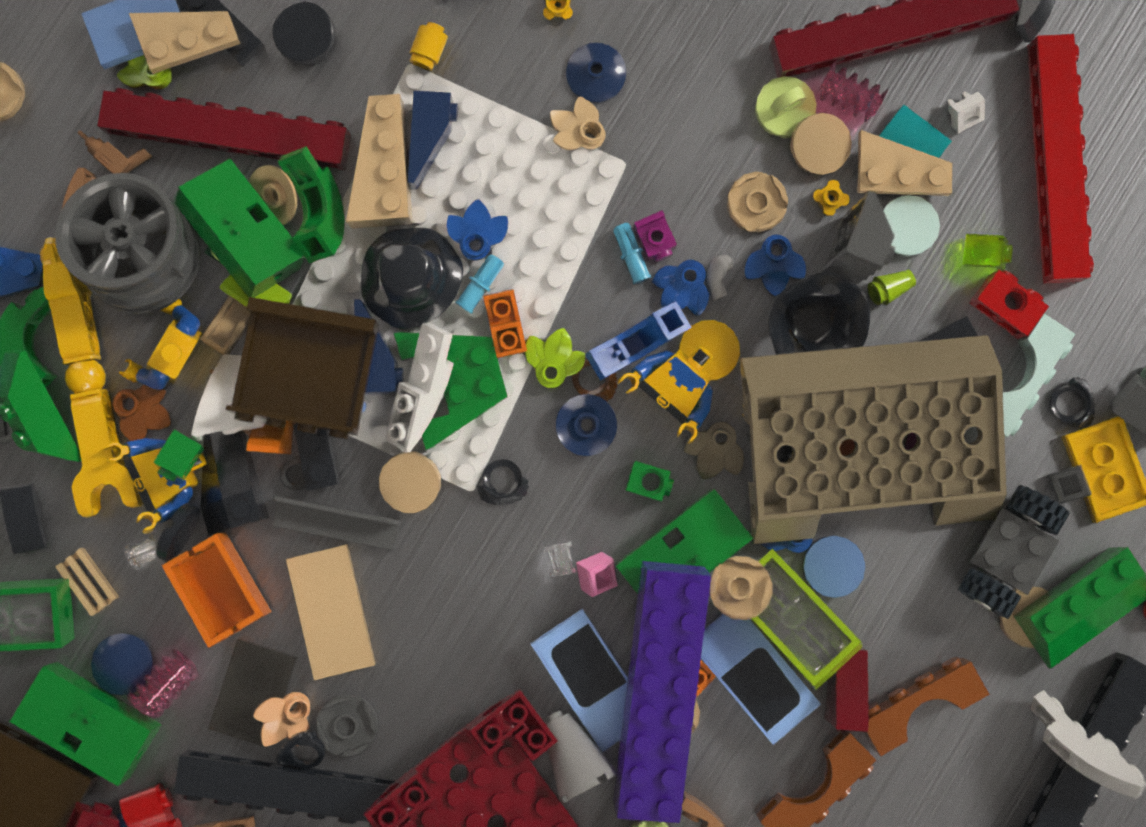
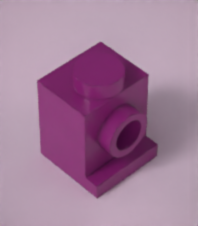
(648, 225)

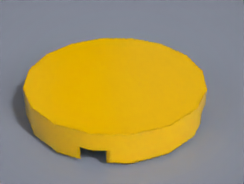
(716, 339)

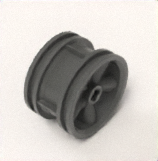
(103, 214)

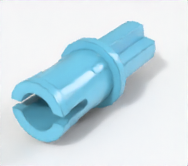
(631, 253)
(480, 283)

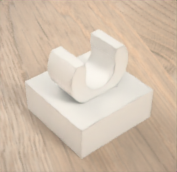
(967, 111)

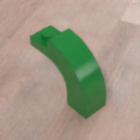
(321, 205)
(19, 328)

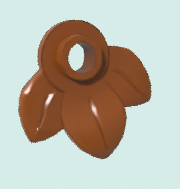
(144, 415)

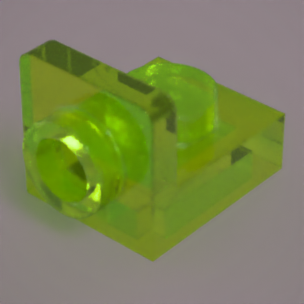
(987, 251)

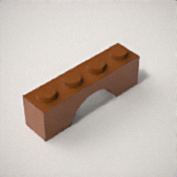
(955, 682)
(844, 766)

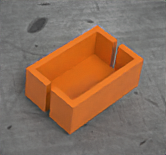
(216, 589)

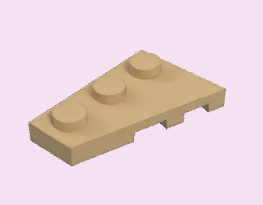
(182, 36)
(898, 169)

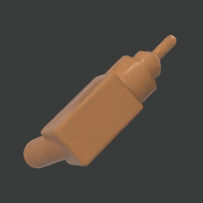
(111, 157)

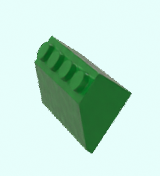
(1084, 604)

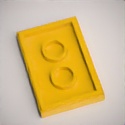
(1109, 468)

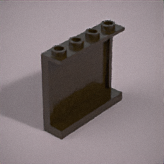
(304, 368)
(38, 782)

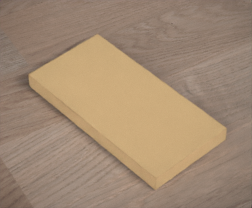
(330, 612)

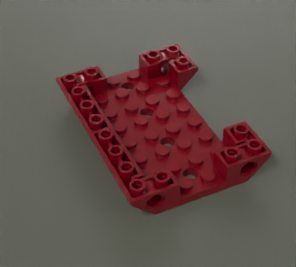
(497, 779)

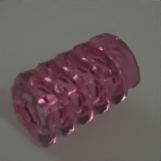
(852, 93)
(165, 687)

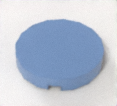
(833, 566)

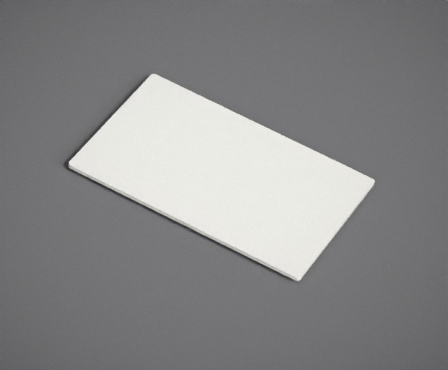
(552, 213)

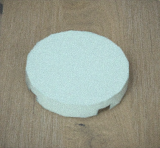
(913, 224)

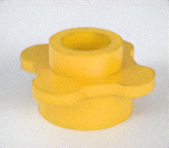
(552, 11)
(822, 198)

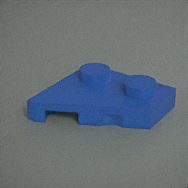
(19, 272)

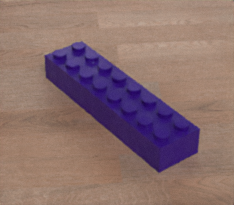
(661, 691)

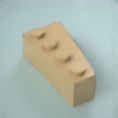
(381, 174)

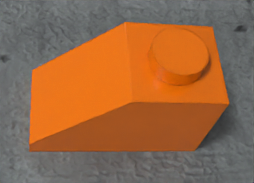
(271, 439)

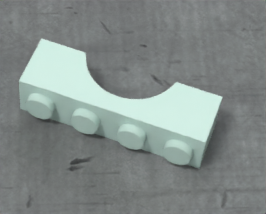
(1042, 350)

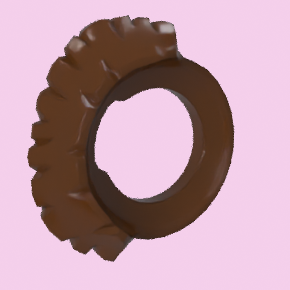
(605, 391)

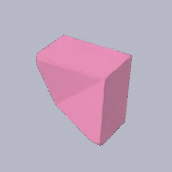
(597, 574)

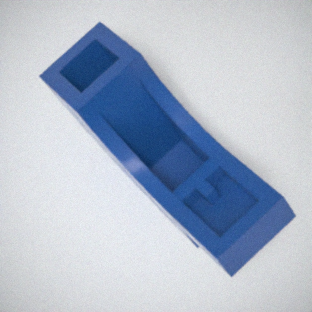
(638, 341)

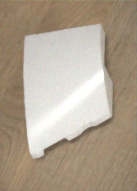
(218, 393)

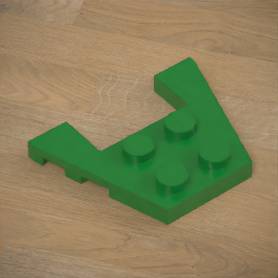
(472, 386)

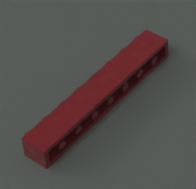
(881, 31)
(221, 129)

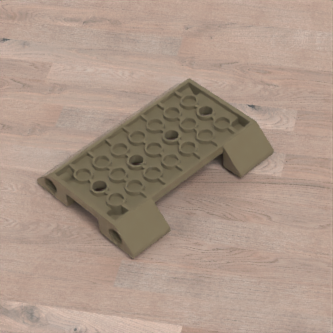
(875, 400)

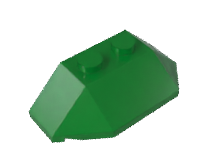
(31, 411)

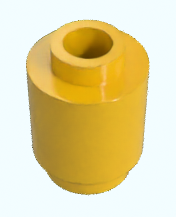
(428, 46)

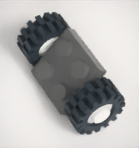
(1014, 551)

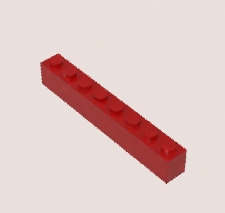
(1059, 159)

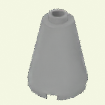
(575, 758)

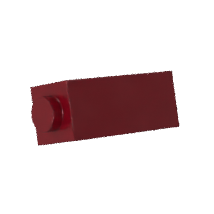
(848, 695)

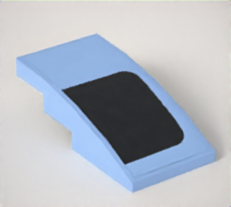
(586, 676)
(757, 676)

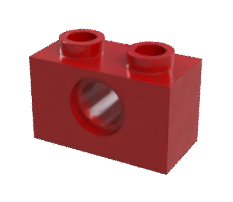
(991, 302)

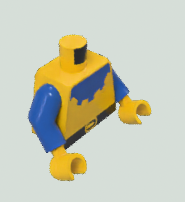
(170, 352)
(677, 385)
(156, 492)

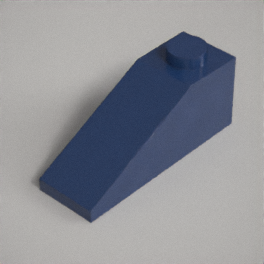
(429, 131)
(384, 370)

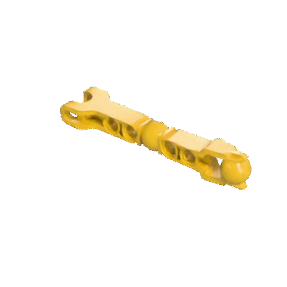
(85, 378)

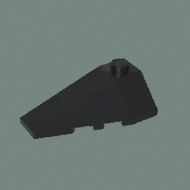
(229, 484)

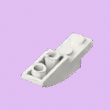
(421, 395)
(1093, 757)

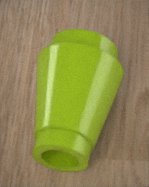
(889, 287)

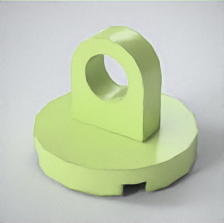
(783, 105)

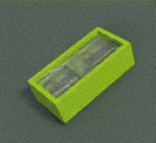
(804, 625)

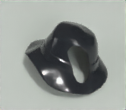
(413, 278)
(820, 319)

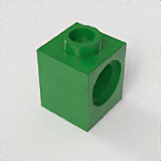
(177, 456)
(636, 475)

